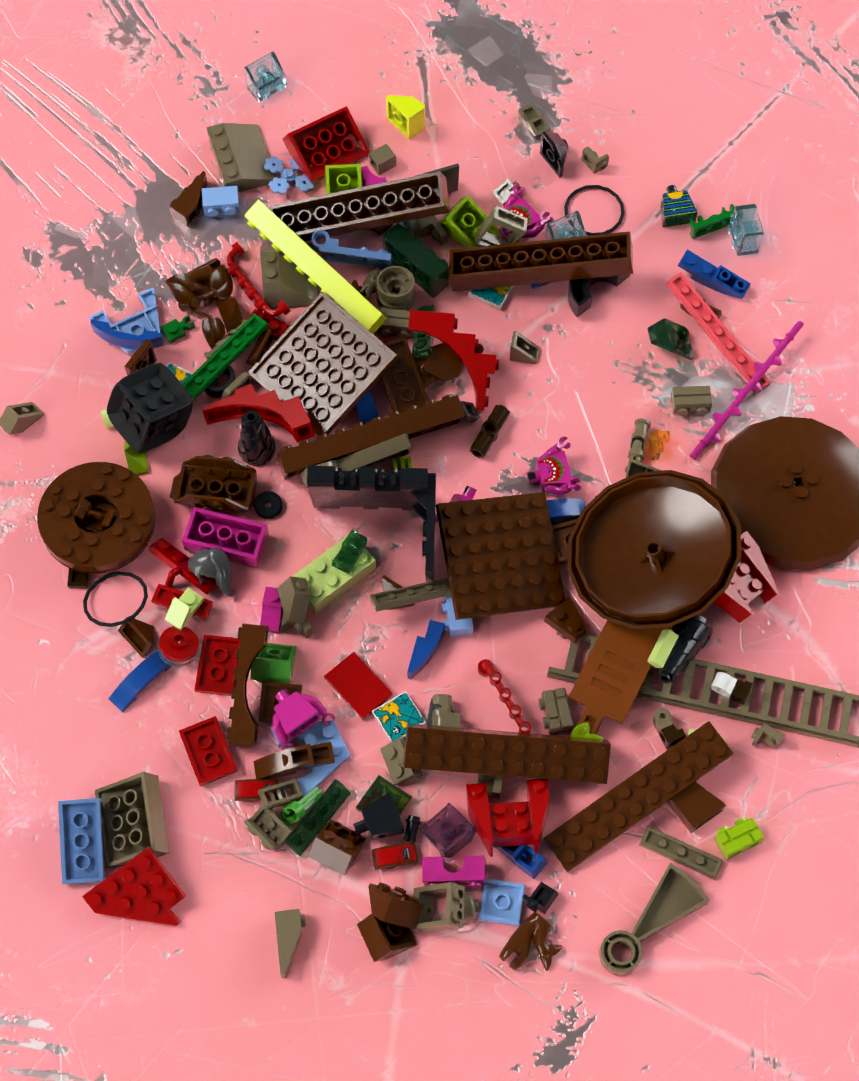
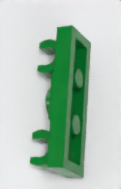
(712, 224)

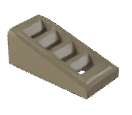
(290, 784)

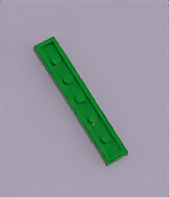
(225, 356)

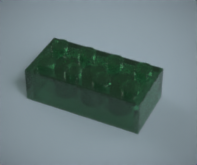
(410, 252)

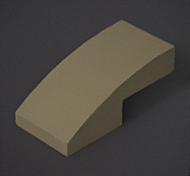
(533, 120)

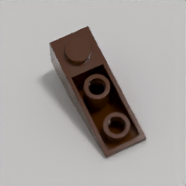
(188, 204)

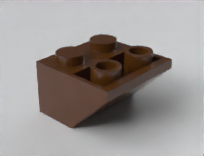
(336, 847)
(394, 905)

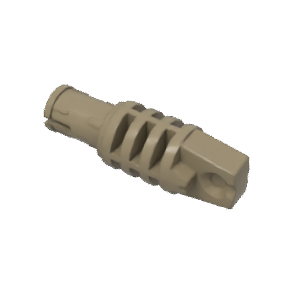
(370, 282)

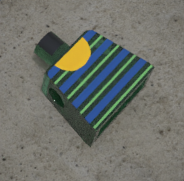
(677, 207)

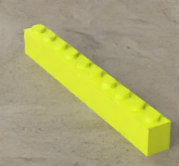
(312, 264)

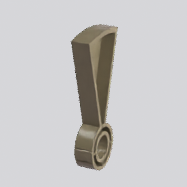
(374, 455)
(671, 901)

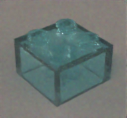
(746, 229)

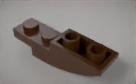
(293, 759)

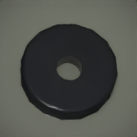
(268, 512)

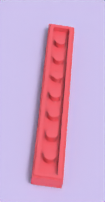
(715, 329)

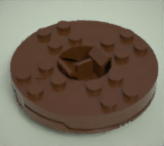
(96, 517)

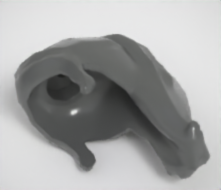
(213, 564)

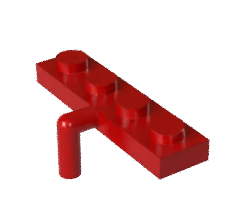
(179, 563)

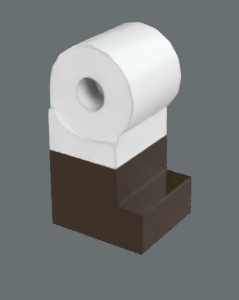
(731, 687)

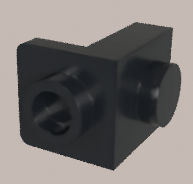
(541, 898)

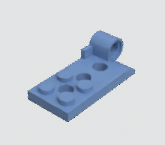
(364, 256)

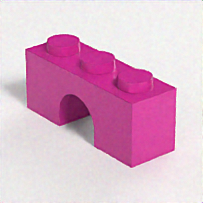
(472, 873)

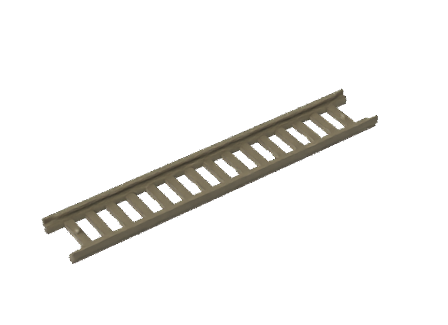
(741, 714)

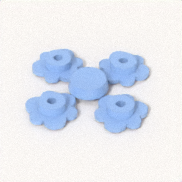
(288, 176)

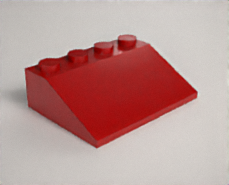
(326, 142)

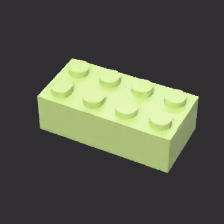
(328, 582)

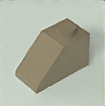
(19, 417)
(294, 599)

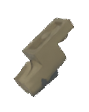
(426, 226)
(442, 712)

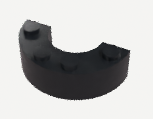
(579, 295)

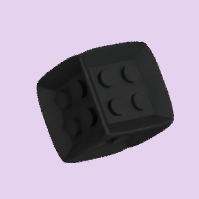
(149, 407)

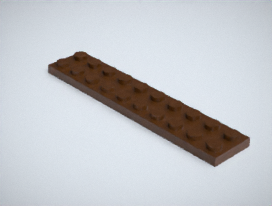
(638, 796)

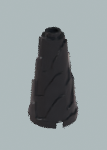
(255, 440)
(692, 637)

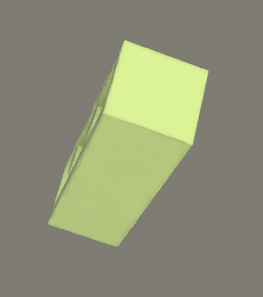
(662, 648)

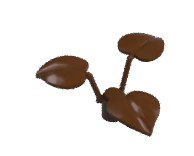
(182, 288)

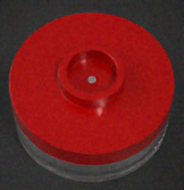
(178, 646)

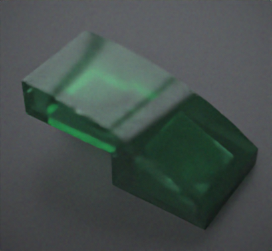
(350, 552)

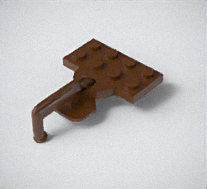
(407, 381)

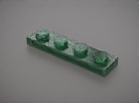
(422, 342)
(317, 817)

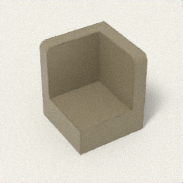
(382, 159)
(494, 784)

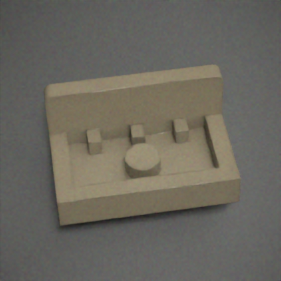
(393, 755)
(269, 828)

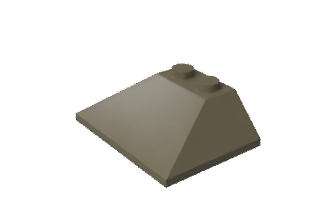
(283, 281)

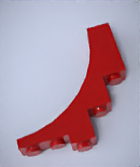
(442, 327)
(287, 414)

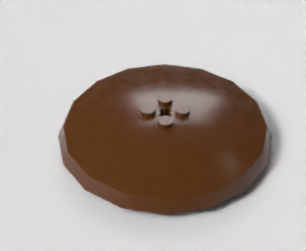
(793, 490)
(654, 549)

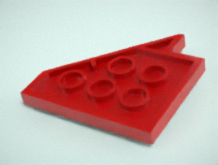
(138, 891)

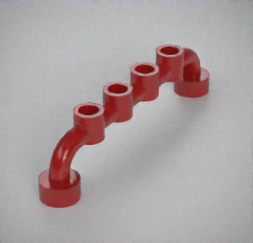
(251, 292)
(485, 669)

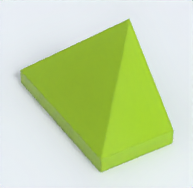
(136, 461)

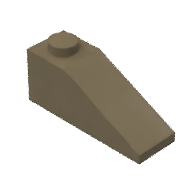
(289, 933)

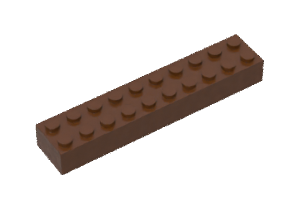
(367, 206)
(541, 261)
(346, 442)
(506, 753)

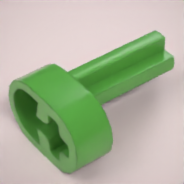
(301, 806)

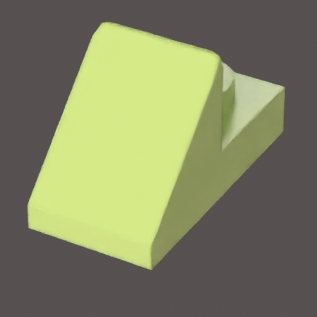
(183, 608)

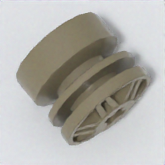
(395, 288)

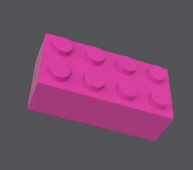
(237, 537)

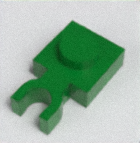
(175, 330)

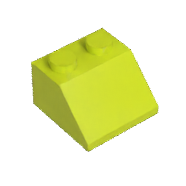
(406, 114)

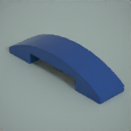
(123, 339)
(138, 680)

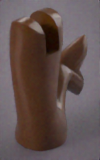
(202, 275)
(520, 942)

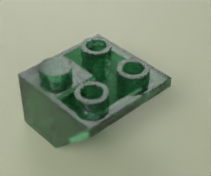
(671, 337)

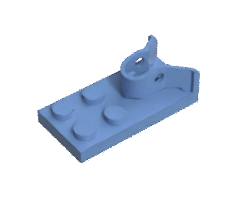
(81, 840)

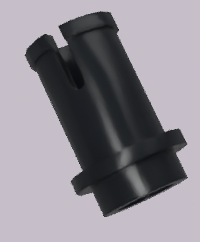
(411, 828)

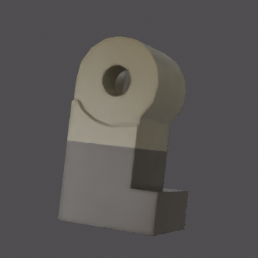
(666, 728)

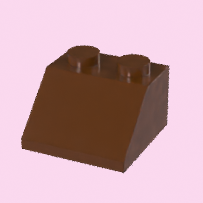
(385, 939)

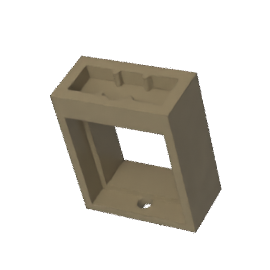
(505, 219)
(454, 914)

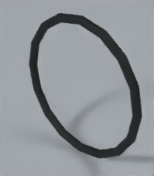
(602, 188)
(104, 578)

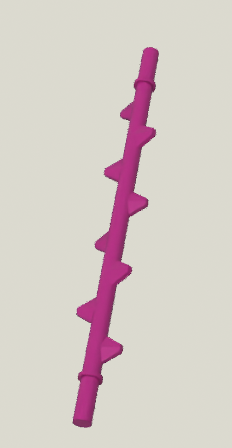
(740, 394)

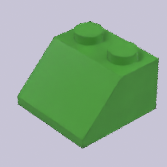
(274, 664)

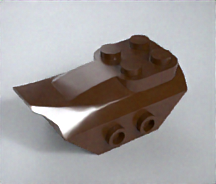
(215, 484)

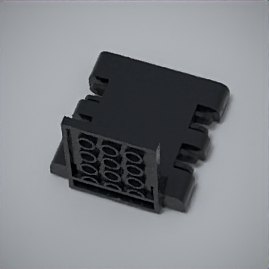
(373, 489)

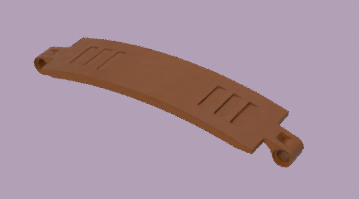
(614, 673)

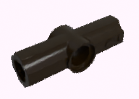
(495, 423)

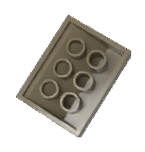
(240, 155)
(132, 819)

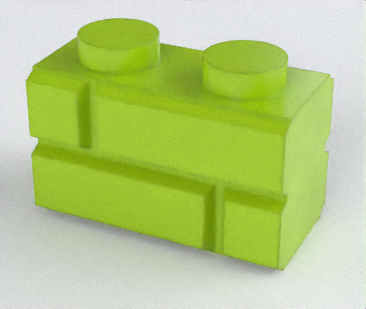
(738, 838)

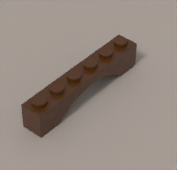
(243, 726)

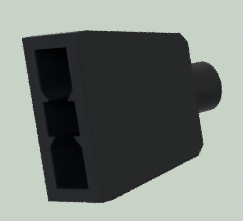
(380, 819)

